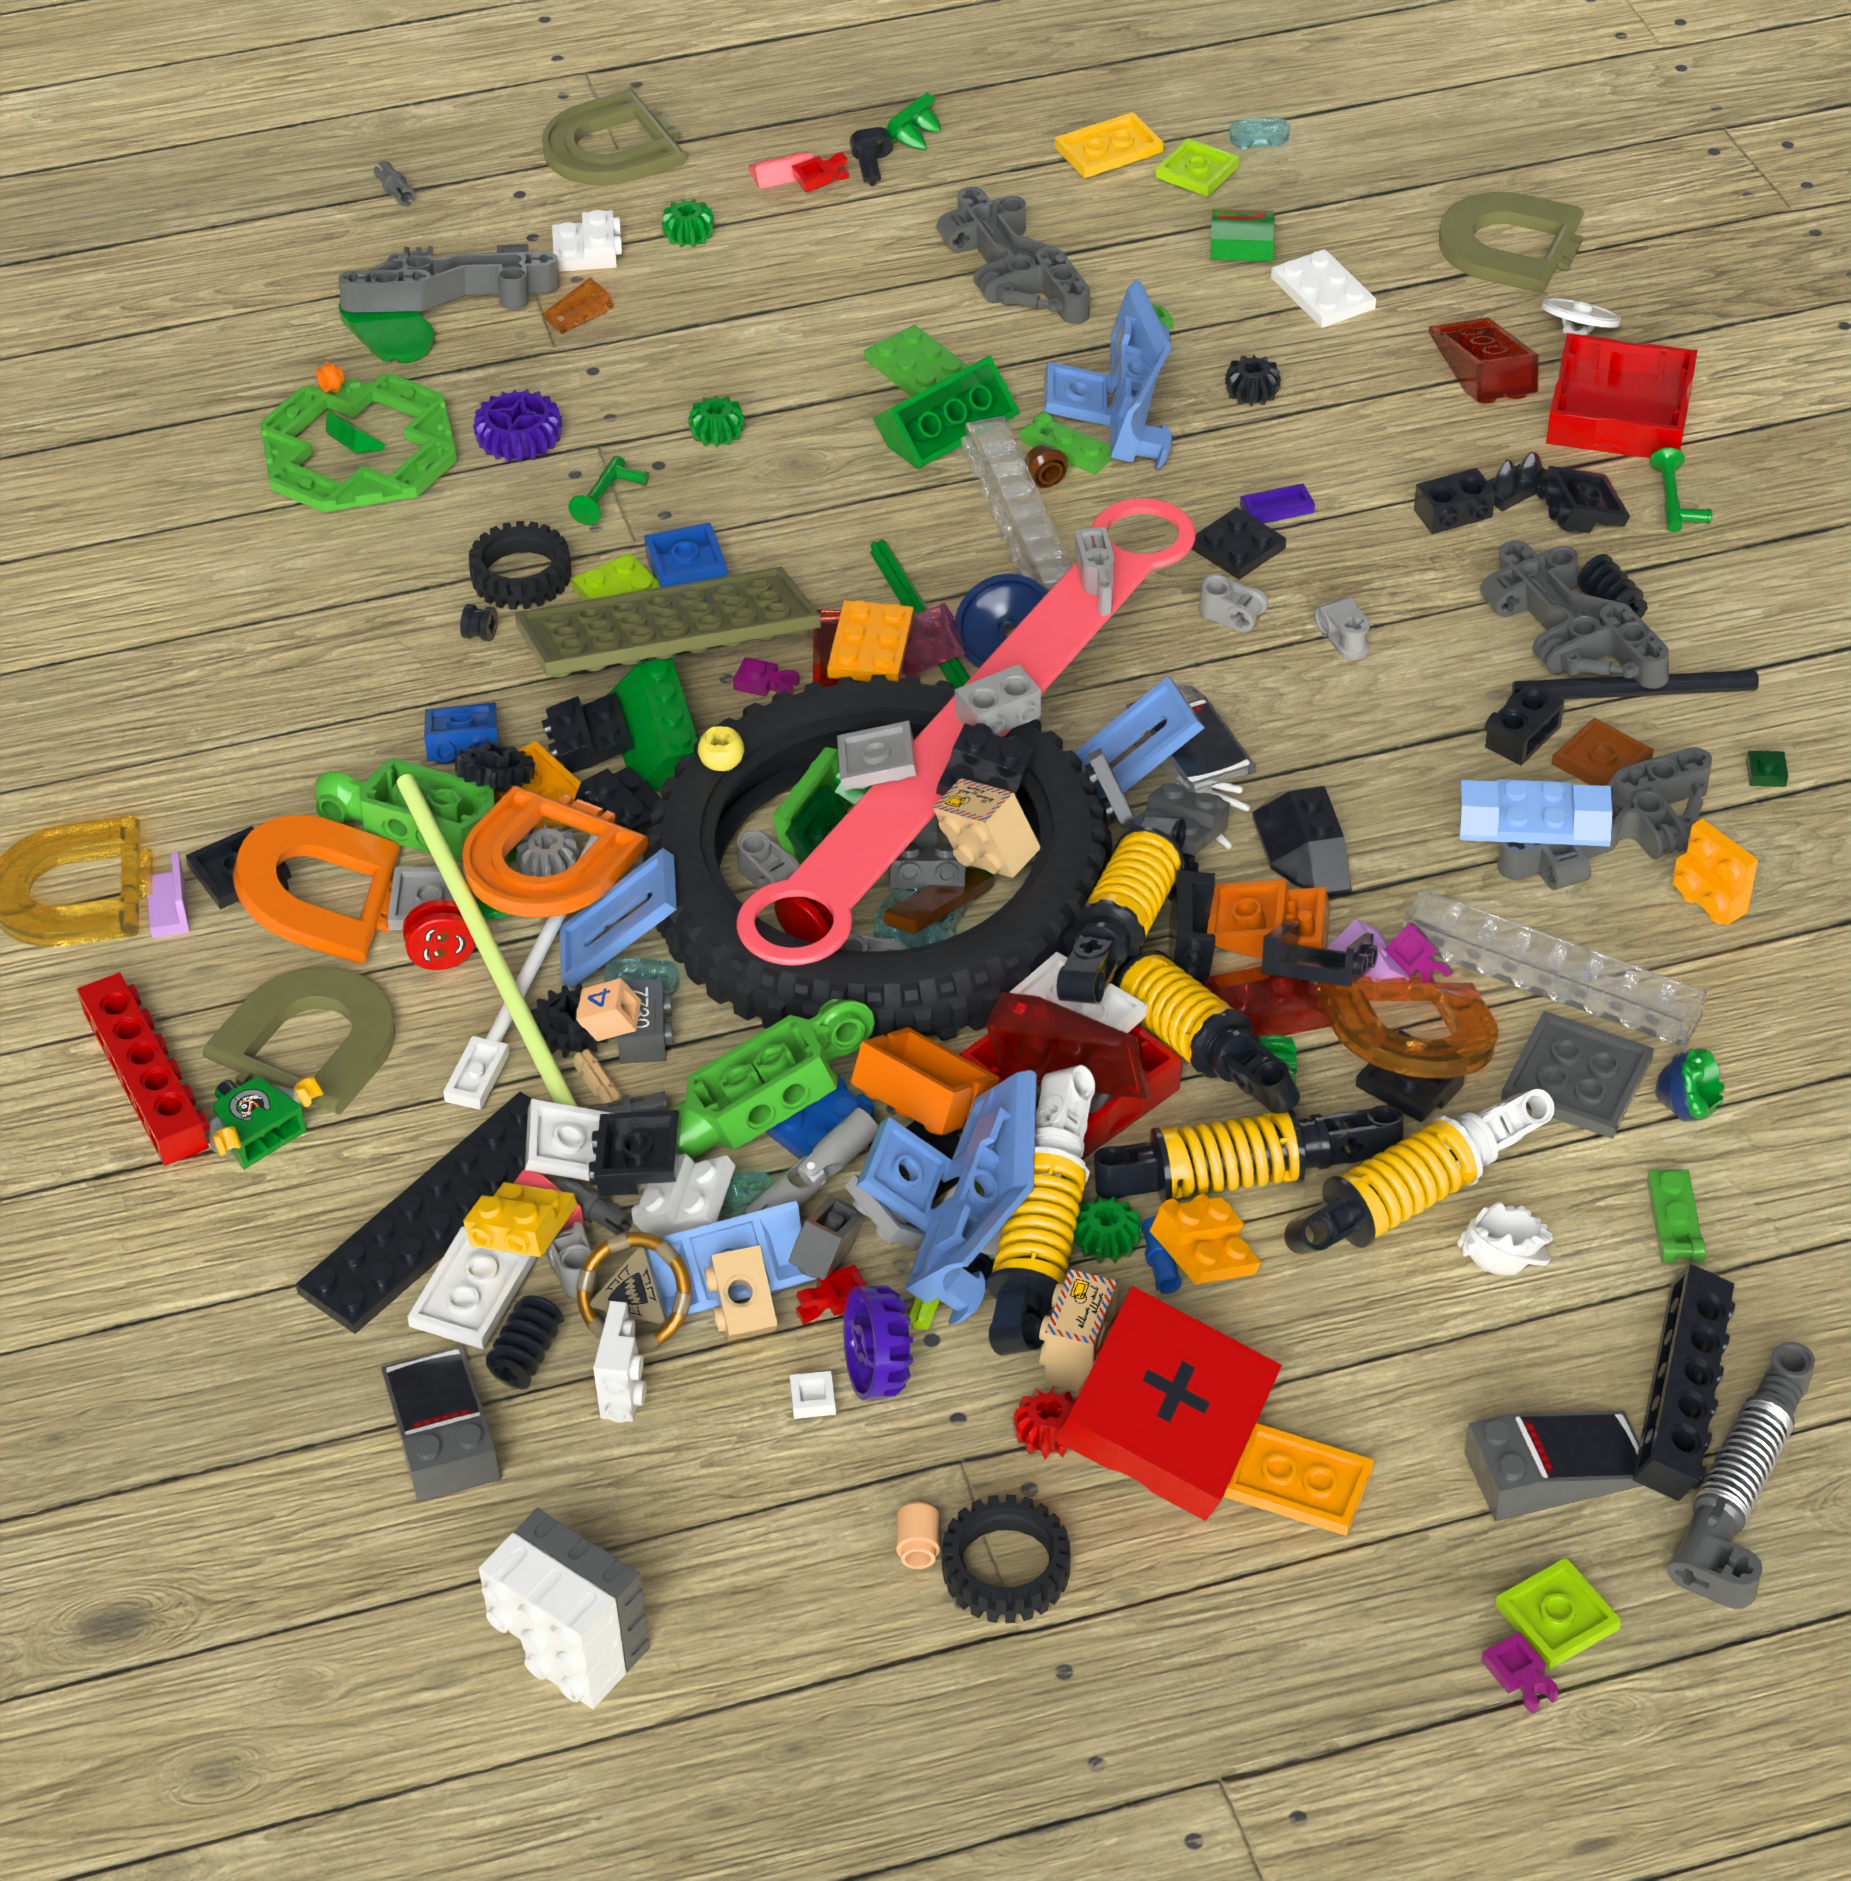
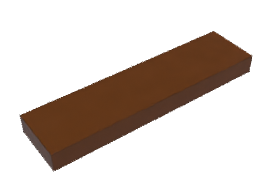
(936, 902)

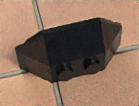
(1304, 840)

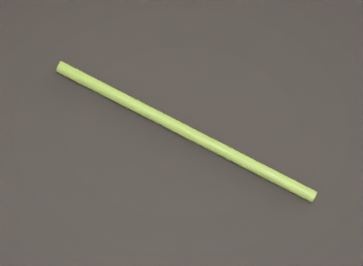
(485, 942)

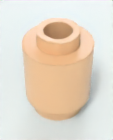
(918, 1534)

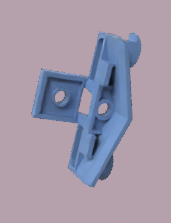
(1137, 347)
(993, 1151)

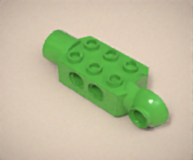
(384, 812)
(769, 1077)

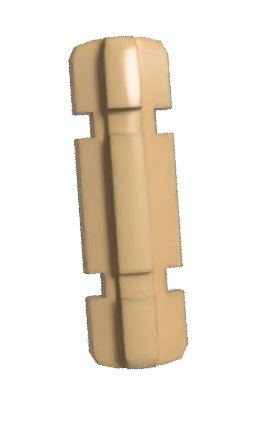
(596, 1077)

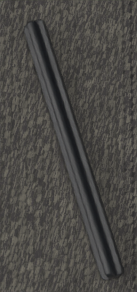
(1624, 687)

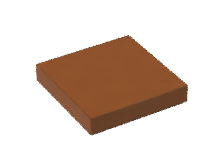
(1599, 753)

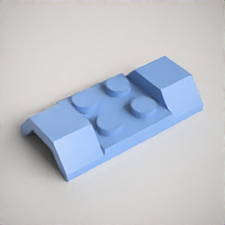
(1535, 812)
(771, 1228)

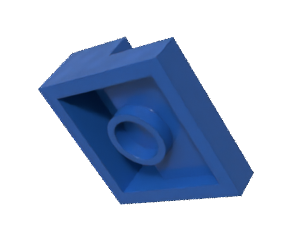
(684, 555)
(457, 728)
(807, 1127)

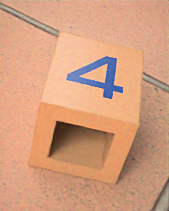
(608, 1009)

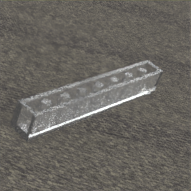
(1015, 501)
(1559, 969)

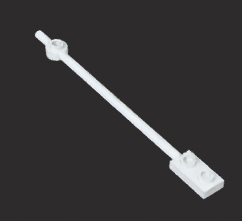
(486, 1057)

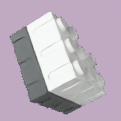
(567, 1606)

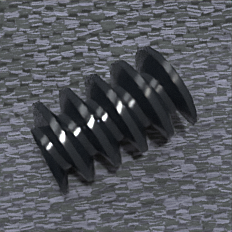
(1606, 580)
(524, 1341)

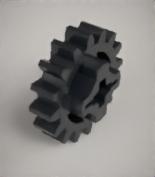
(495, 766)
(556, 1024)

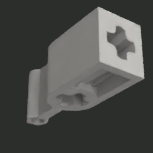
(1096, 565)

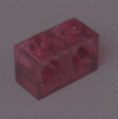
(932, 640)

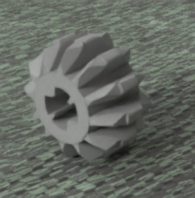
(546, 851)

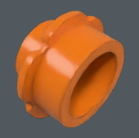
(329, 377)

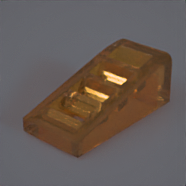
(593, 302)

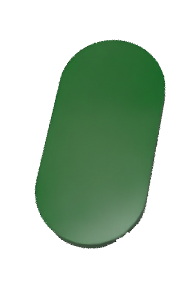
(391, 334)

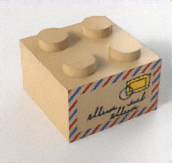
(986, 827)
(1076, 1328)

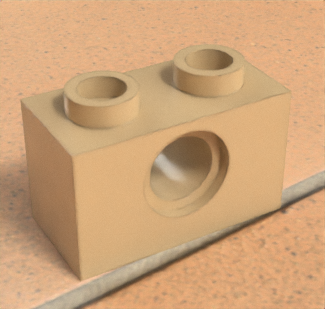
(746, 1269)

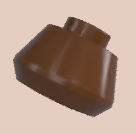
(1046, 465)

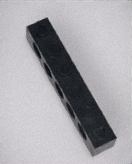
(1685, 1383)

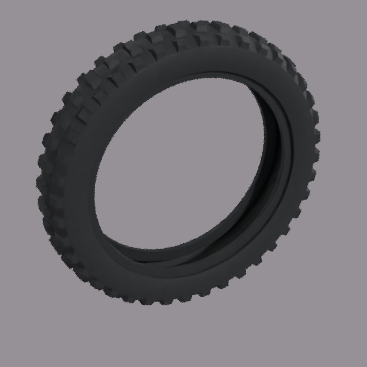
(917, 987)

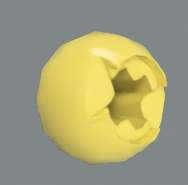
(720, 748)

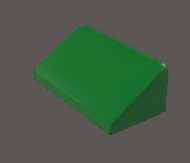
(351, 435)

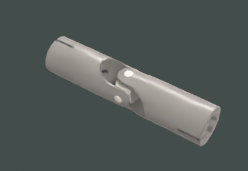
(828, 1157)

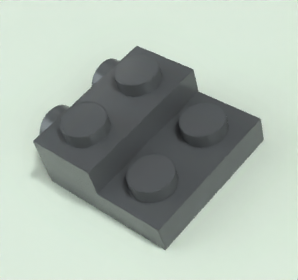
(1204, 814)
(926, 866)

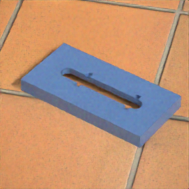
(1160, 703)
(582, 959)

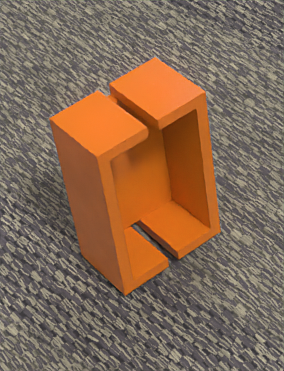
(920, 1079)

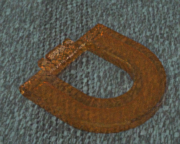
(1362, 1032)

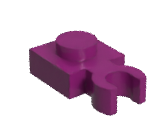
(762, 676)
(1415, 953)
(1519, 1666)

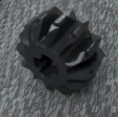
(1252, 380)

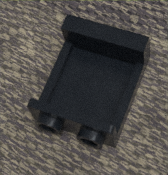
(1188, 923)
(1287, 959)

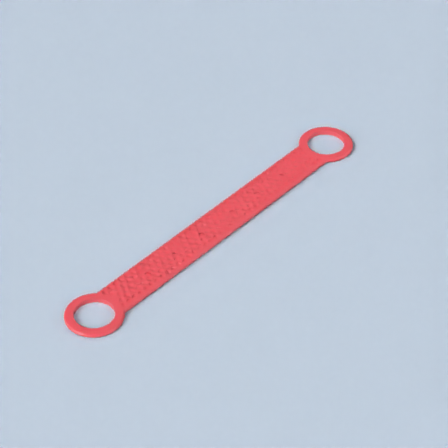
(897, 811)

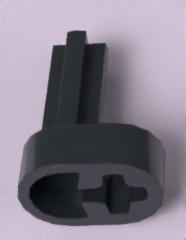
(866, 150)

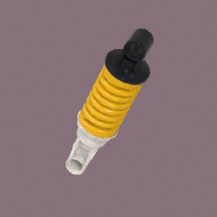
(1415, 1173)
(1040, 1232)

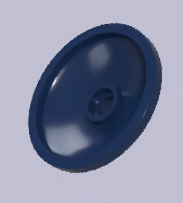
(994, 609)

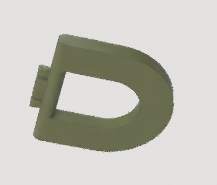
(589, 168)
(1504, 267)
(297, 992)

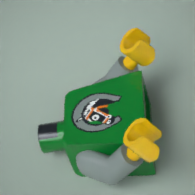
(258, 1117)

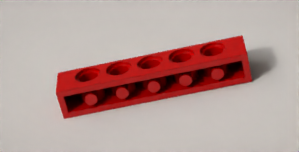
(143, 1069)

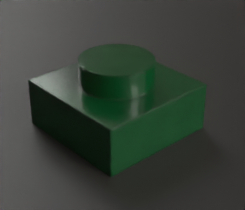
(1767, 768)

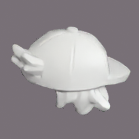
(1506, 1240)

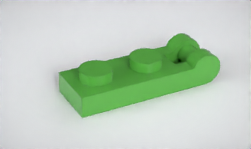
(1079, 448)
(1675, 1216)

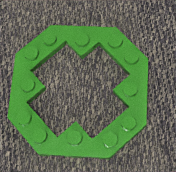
(366, 486)

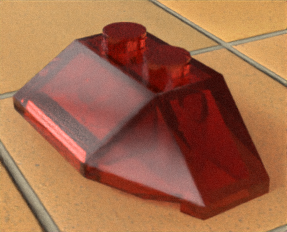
(1270, 1001)

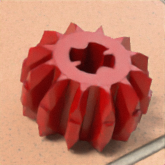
(1040, 1419)

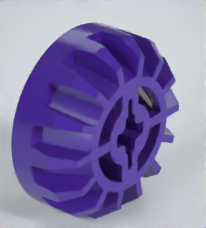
(876, 1342)

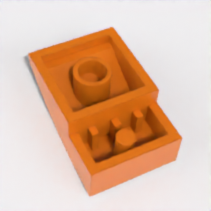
(1250, 910)

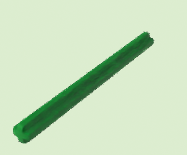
(908, 596)

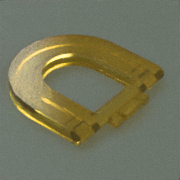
(78, 922)

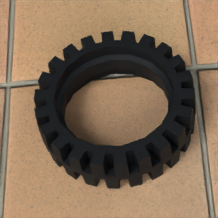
(520, 540)
(1006, 1600)

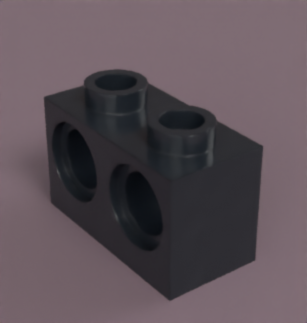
(1454, 500)
(1523, 724)

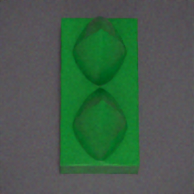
(919, 113)

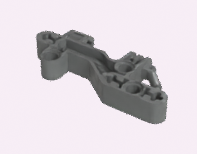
(1016, 263)
(421, 281)
(1576, 624)
(1639, 813)

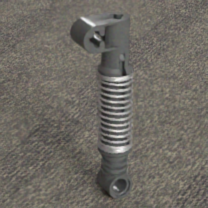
(1725, 1496)

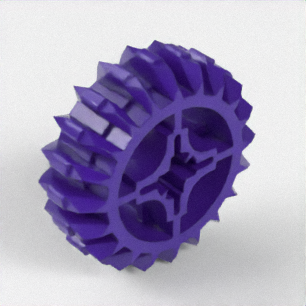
(517, 425)

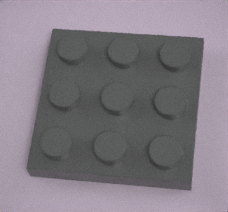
(1582, 1070)

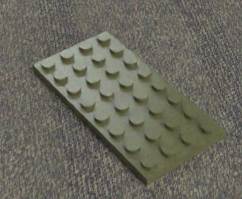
(666, 621)

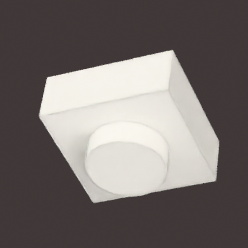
(812, 1394)

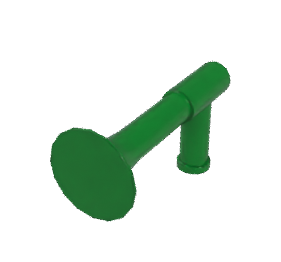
(1667, 462)
(585, 508)

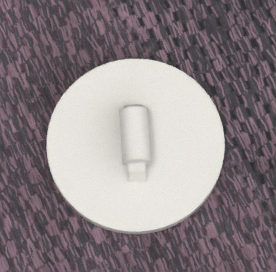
(1581, 313)

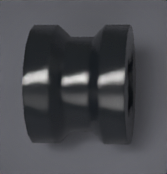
(478, 622)

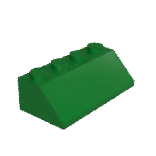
(936, 417)
(656, 720)

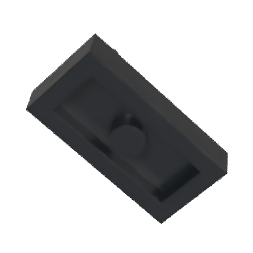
(1517, 482)

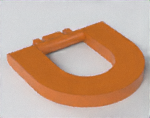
(548, 895)
(303, 922)

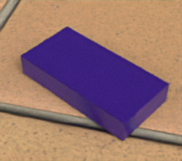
(1278, 503)

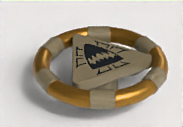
(635, 1286)

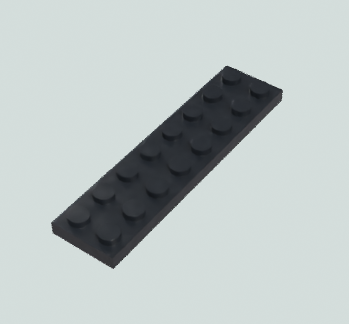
(418, 1223)

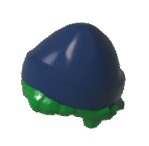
(1690, 1085)

